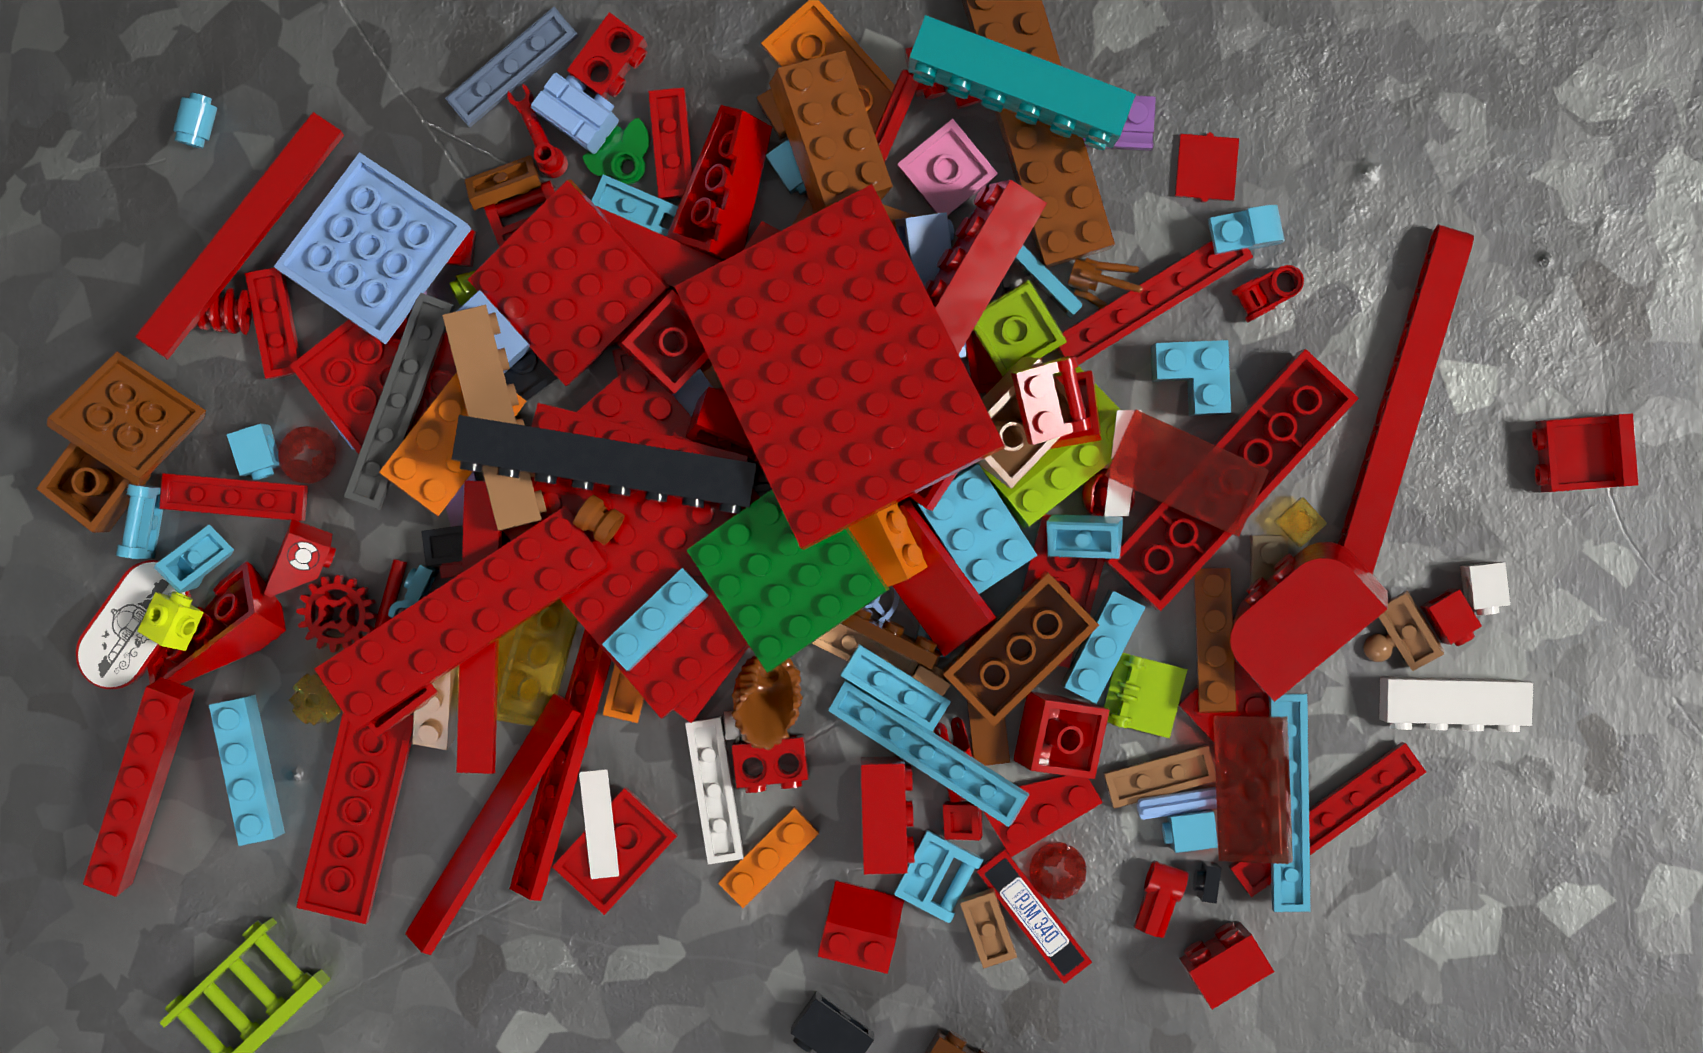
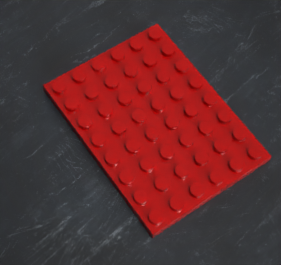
(838, 367)
(647, 555)

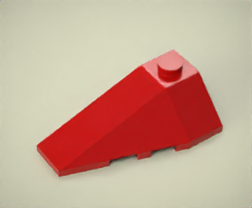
(232, 627)

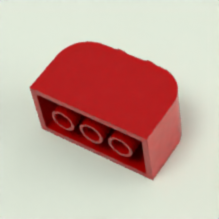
(1304, 615)

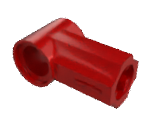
(1162, 889)

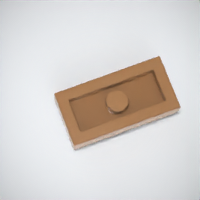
(988, 928)

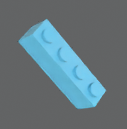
(247, 770)

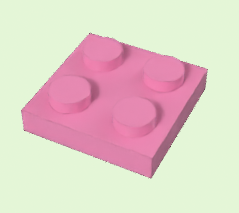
(947, 169)

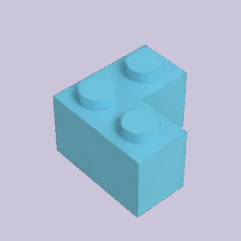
(1202, 366)

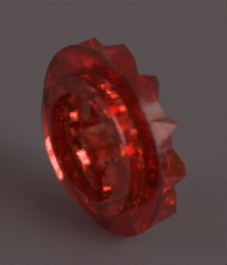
(294, 444)
(1050, 856)

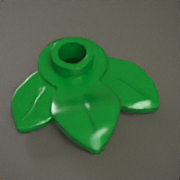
(617, 149)

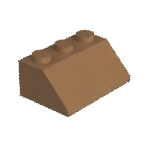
(1002, 405)

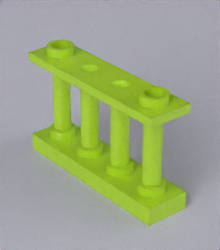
(278, 1009)

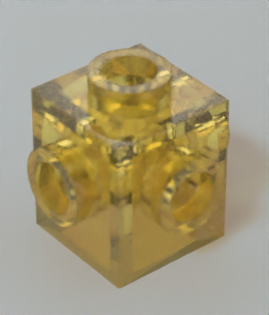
(308, 710)

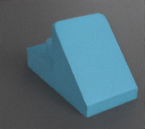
(194, 559)

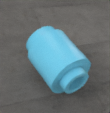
(194, 120)

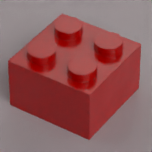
(665, 343)
(1225, 964)

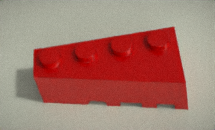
(723, 185)

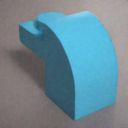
(1246, 229)

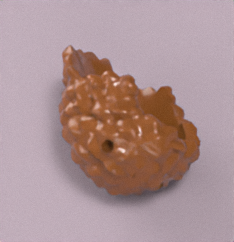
(766, 702)

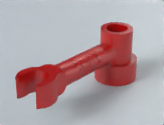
(557, 162)

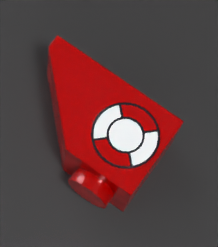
(299, 558)

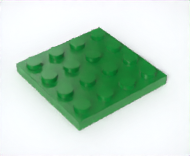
(777, 590)

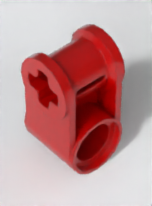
(1265, 292)

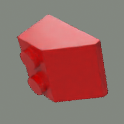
(1060, 735)
(861, 927)

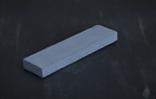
(512, 67)

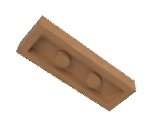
(1160, 776)

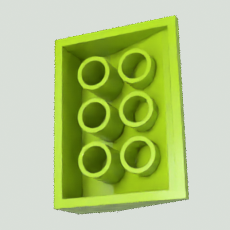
(1059, 469)

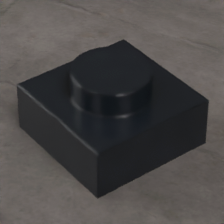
(1207, 881)

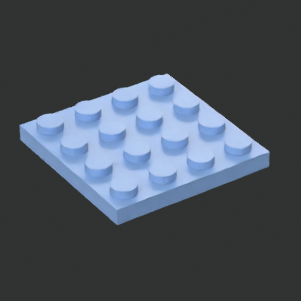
(372, 247)

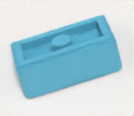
(1084, 536)

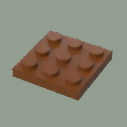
(126, 418)

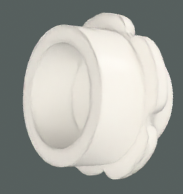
(730, 731)

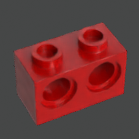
(599, 53)
(772, 772)

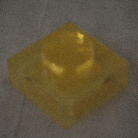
(1300, 522)

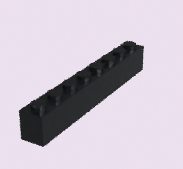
(603, 462)

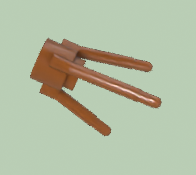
(1087, 276)

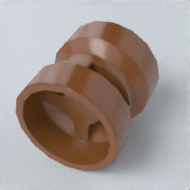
(596, 518)

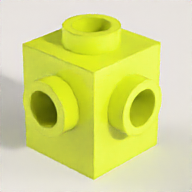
(170, 620)

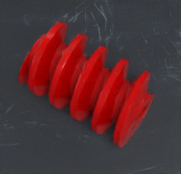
(228, 313)

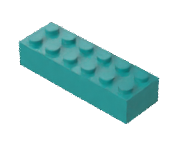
(1019, 83)

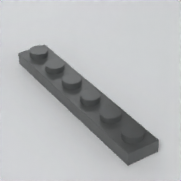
(399, 399)

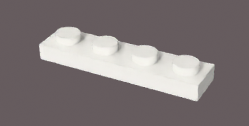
(714, 790)

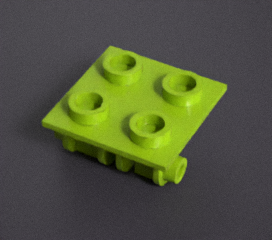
(1144, 695)

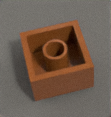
(87, 489)

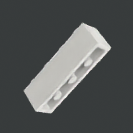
(1456, 702)

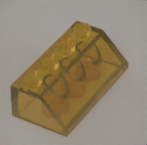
(533, 663)

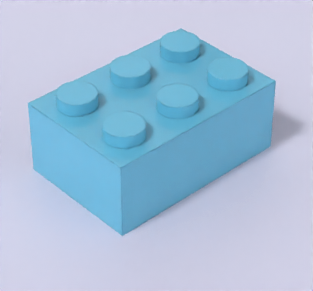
(978, 529)

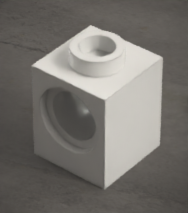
(1485, 586)

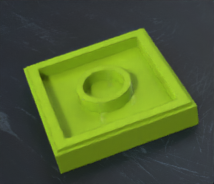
(1018, 327)

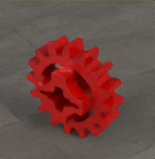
(325, 602)

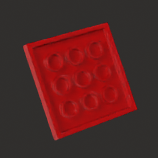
(568, 282)
(350, 372)

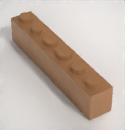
(490, 398)

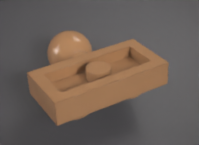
(1406, 631)

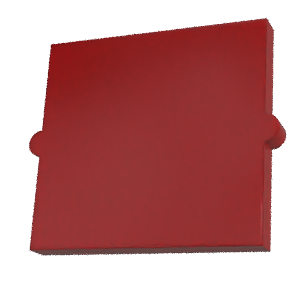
(1206, 167)

